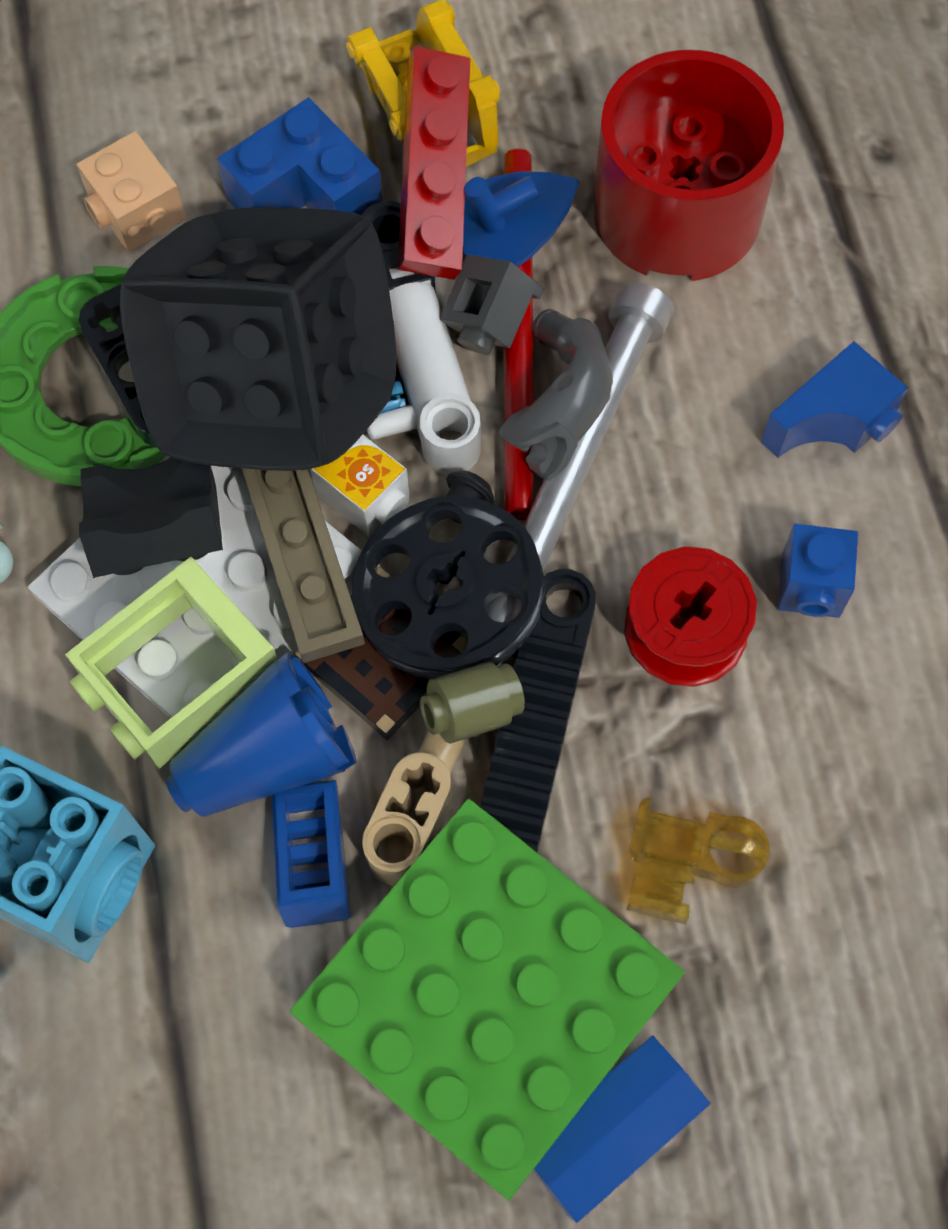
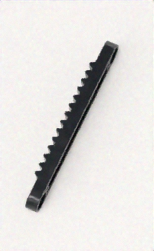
(532, 744)

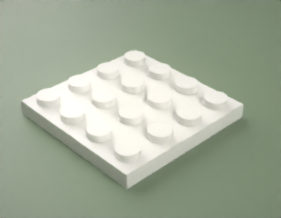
(187, 653)

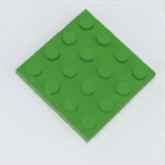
(487, 997)

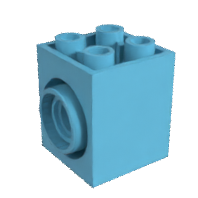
(64, 856)

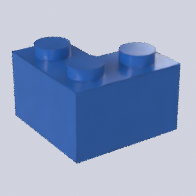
(299, 164)

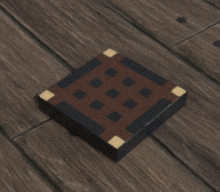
(371, 684)

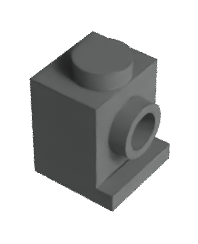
(488, 303)

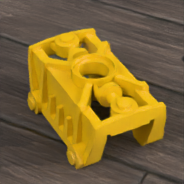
(389, 56)

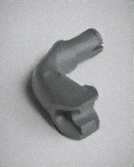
(570, 403)

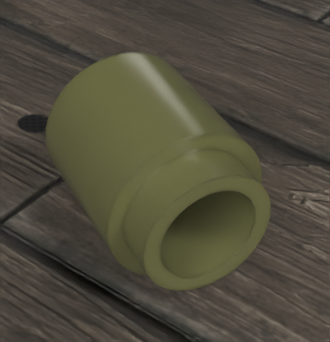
(472, 701)

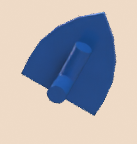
(514, 213)

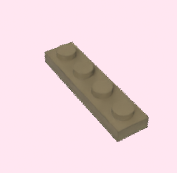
(304, 562)

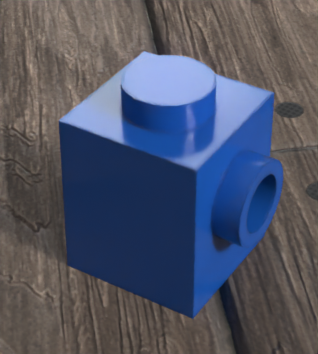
(817, 570)

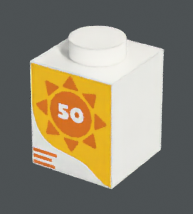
(363, 485)

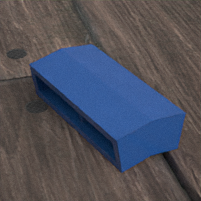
(619, 1128)

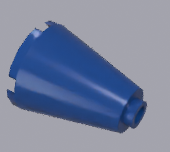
(262, 744)

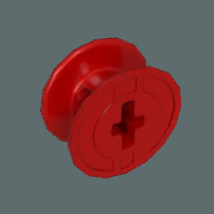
(672, 588)

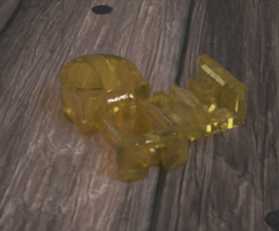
(669, 858)

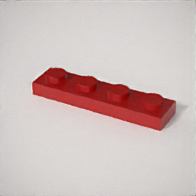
(434, 164)

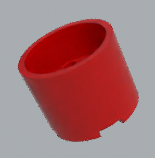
(685, 163)

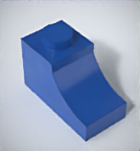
(840, 404)

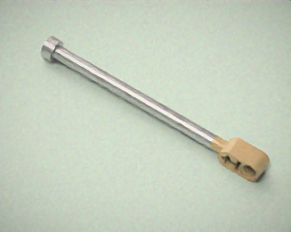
(639, 318)

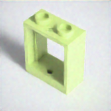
(140, 622)

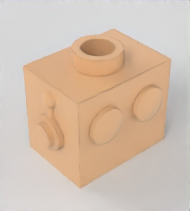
(130, 192)

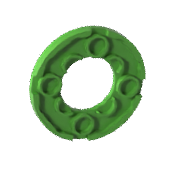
(29, 431)

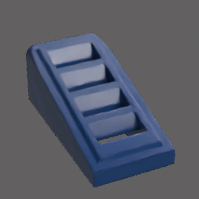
(316, 894)

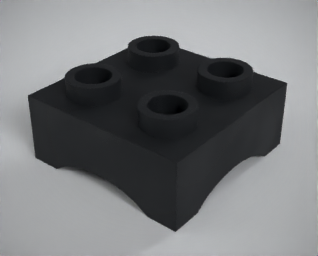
(148, 515)

